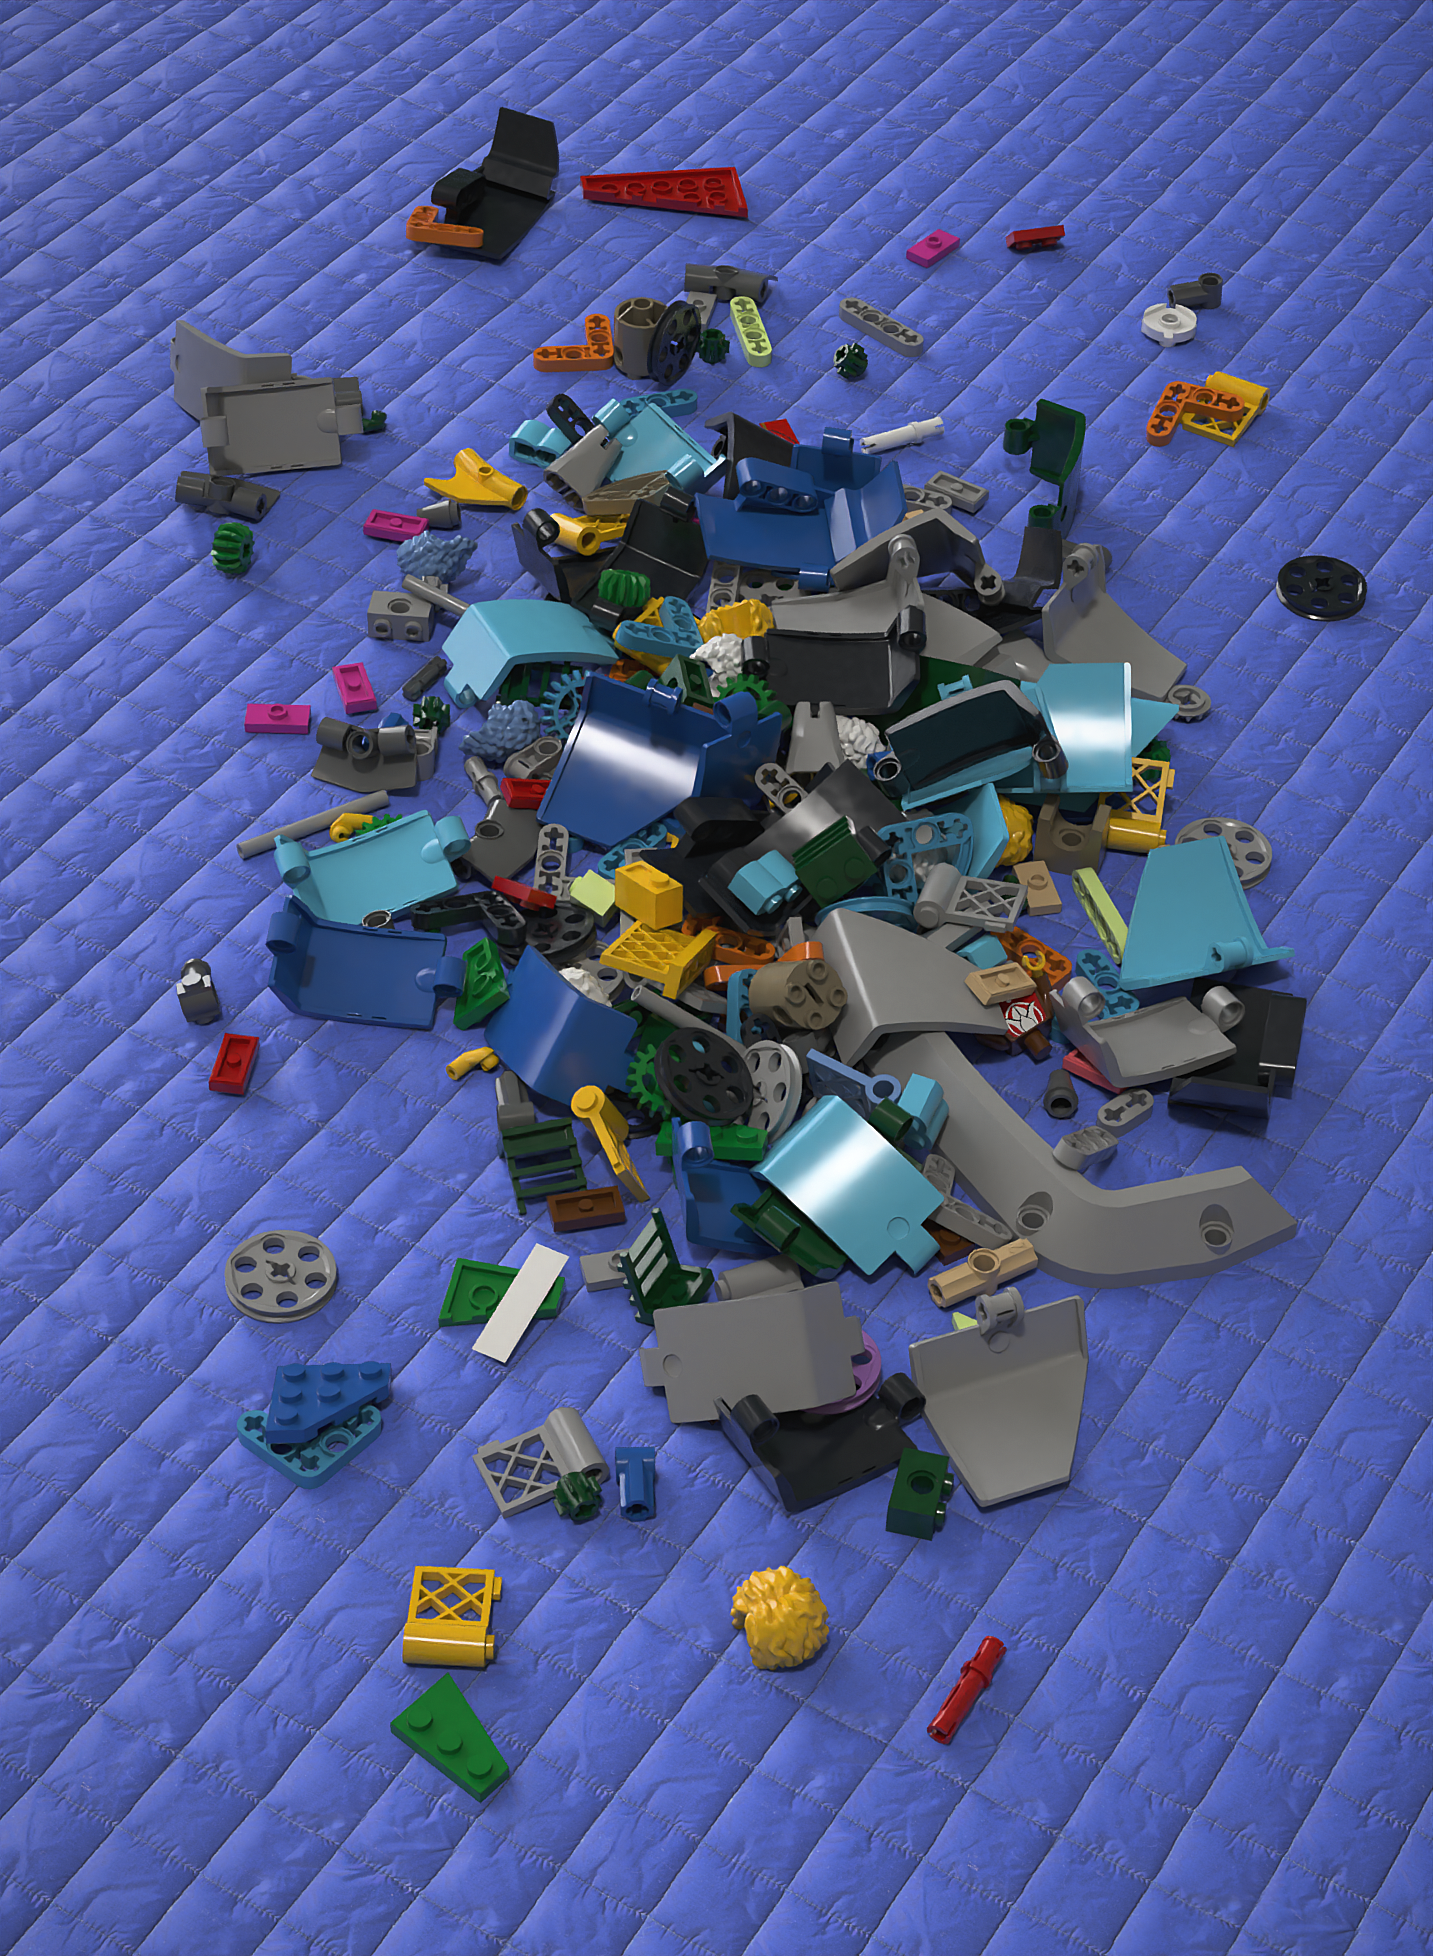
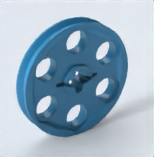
(888, 909)

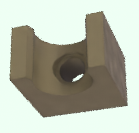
(1067, 845)

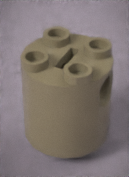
(633, 330)
(797, 994)

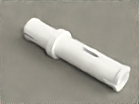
(913, 432)

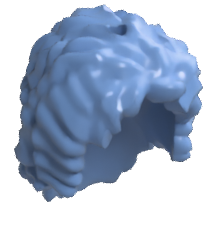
(435, 557)
(505, 732)

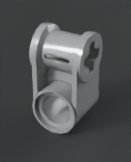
(426, 752)
(534, 759)

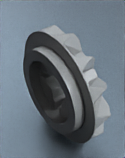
(1199, 701)

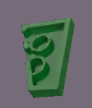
(483, 987)
(728, 1141)
(478, 1290)
(452, 1739)

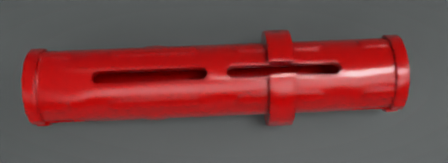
(975, 1676)

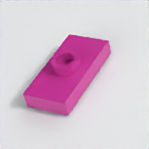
(932, 248)
(394, 525)
(354, 688)
(277, 718)

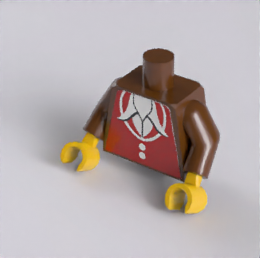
(1027, 1018)

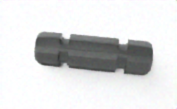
(424, 678)

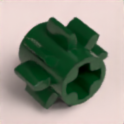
(712, 346)
(850, 360)
(431, 714)
(577, 1496)

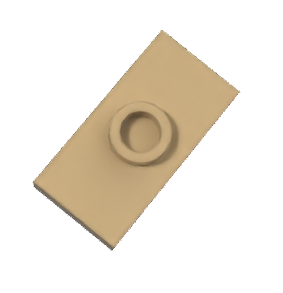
(1041, 890)
(1000, 983)

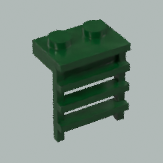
(518, 681)
(833, 862)
(538, 1140)
(656, 1274)

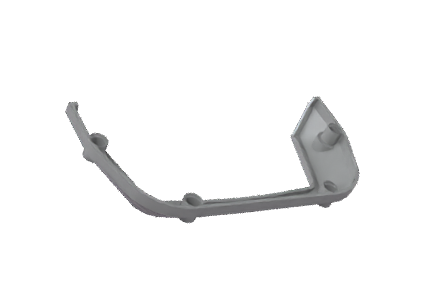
(1077, 1229)

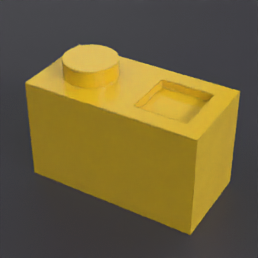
(648, 895)

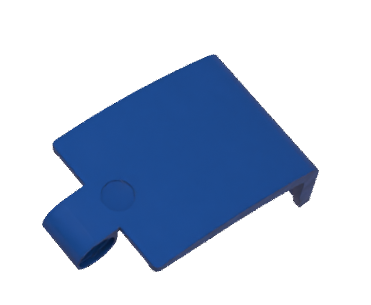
(833, 469)
(730, 762)
(359, 970)
(558, 1034)
(711, 1189)

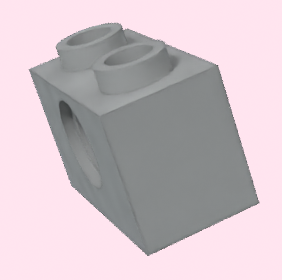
(400, 616)

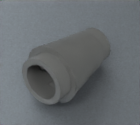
(442, 514)
(1060, 1094)

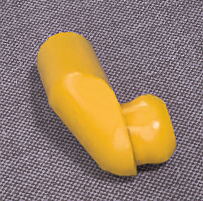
(346, 825)
(470, 1059)

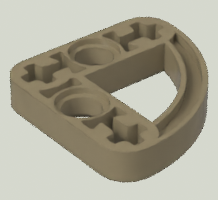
(622, 494)

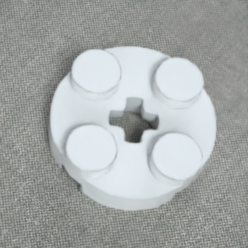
(1169, 324)

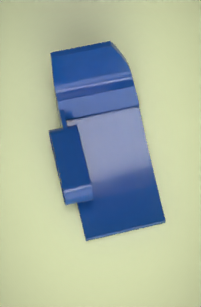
(790, 521)

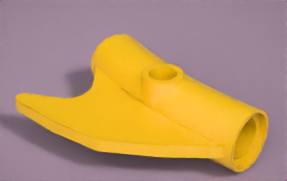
(479, 483)

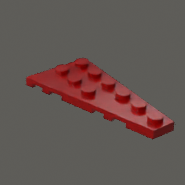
(689, 190)

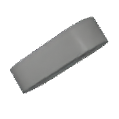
(1121, 1109)

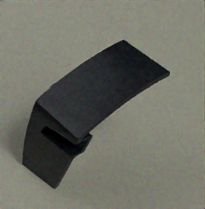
(508, 188)
(1037, 570)
(840, 794)
(712, 830)
(1265, 1055)

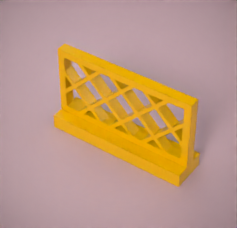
(661, 955)

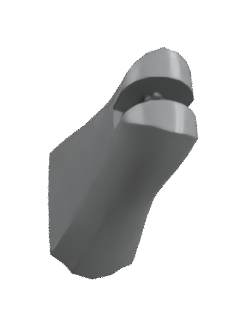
(583, 466)
(1028, 656)
(813, 742)

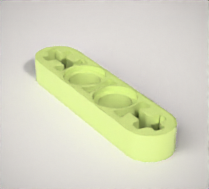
(750, 331)
(1100, 911)

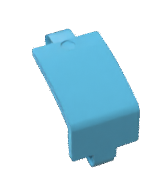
(656, 444)
(513, 632)
(376, 870)
(853, 1186)

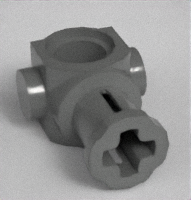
(197, 992)

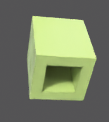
(595, 895)

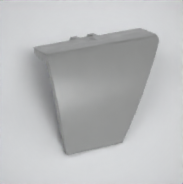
(897, 984)

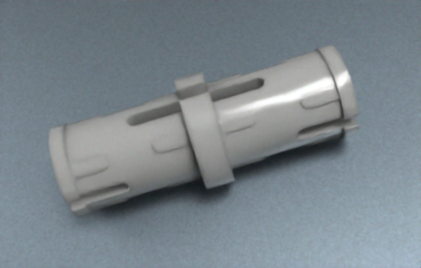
(483, 781)

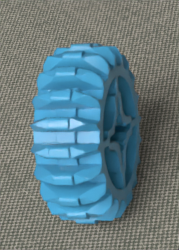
(574, 698)

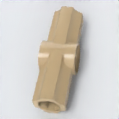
(982, 1272)

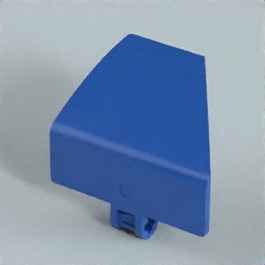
(626, 760)

